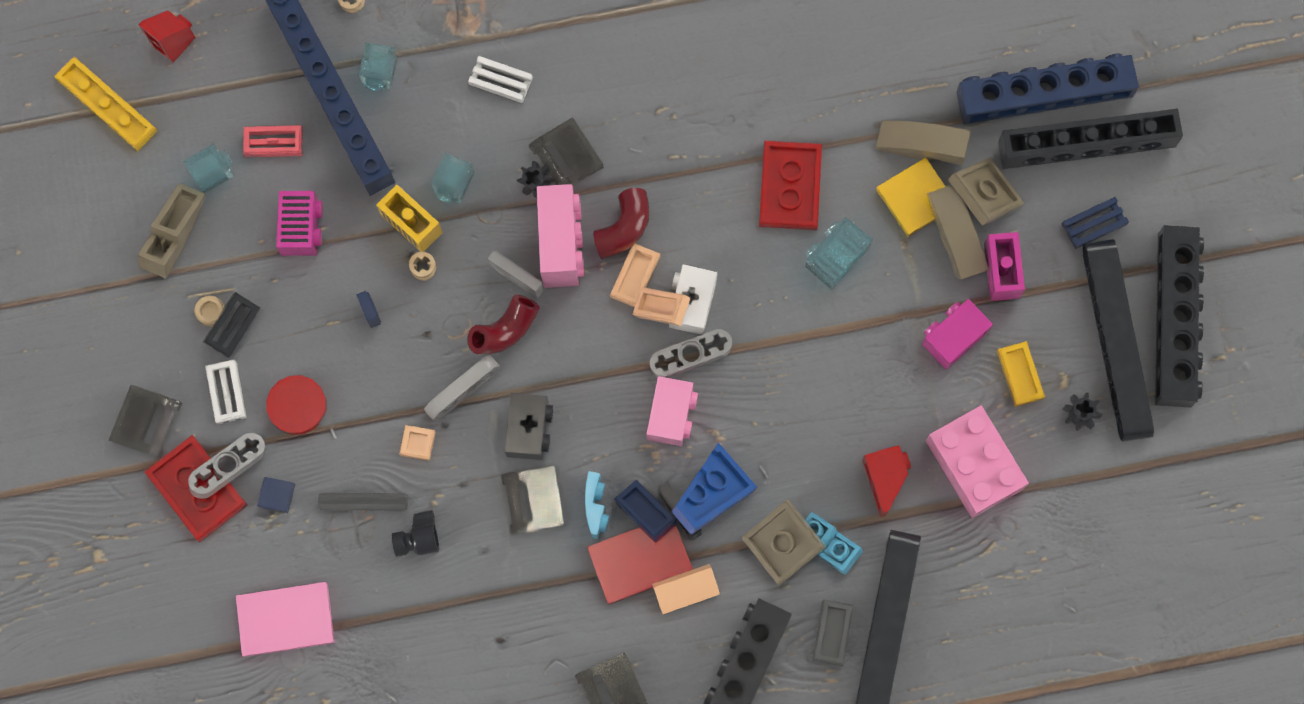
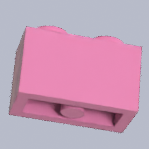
(671, 410)

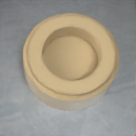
(208, 310)

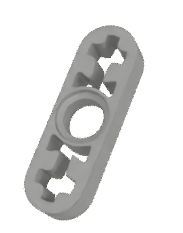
(695, 342)
(462, 388)
(228, 453)

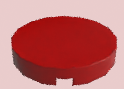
(296, 405)

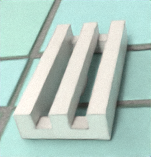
(504, 69)
(231, 415)

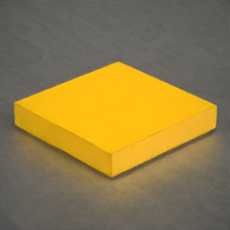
(908, 198)

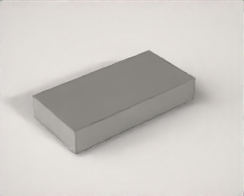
(515, 274)

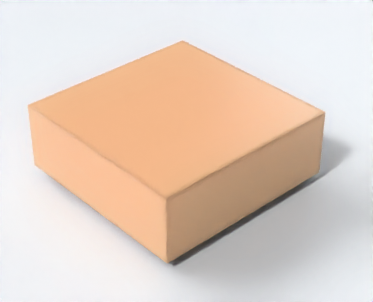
(417, 443)

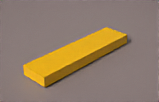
(106, 104)

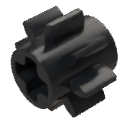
(530, 173)
(1089, 408)

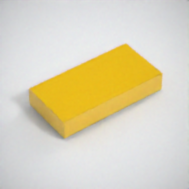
(1020, 374)

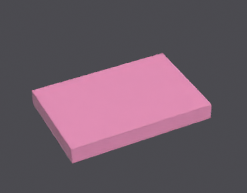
(285, 619)

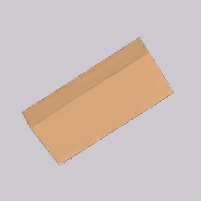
(635, 274)
(661, 306)
(686, 589)

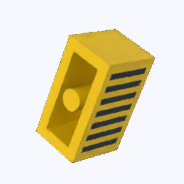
(409, 218)

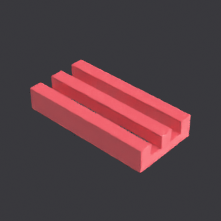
(277, 151)

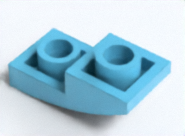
(595, 513)
(839, 550)

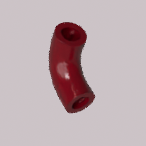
(629, 226)
(505, 331)

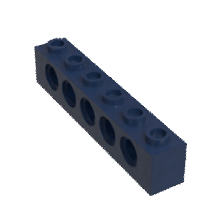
(977, 108)

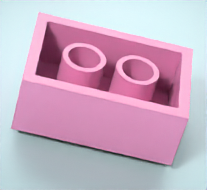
(559, 236)
(976, 461)

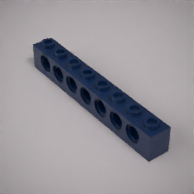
(332, 94)

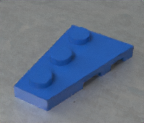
(713, 491)

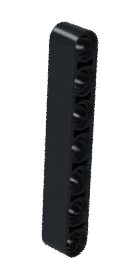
(1117, 340)
(888, 618)

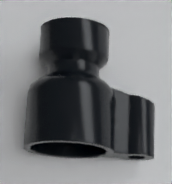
(421, 538)

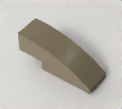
(924, 140)
(171, 230)
(957, 232)

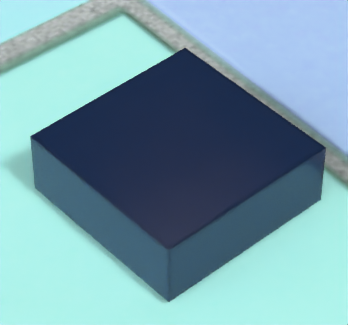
(369, 309)
(276, 495)

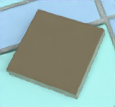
(986, 191)
(783, 542)

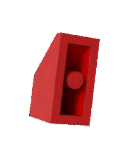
(168, 33)
(886, 475)

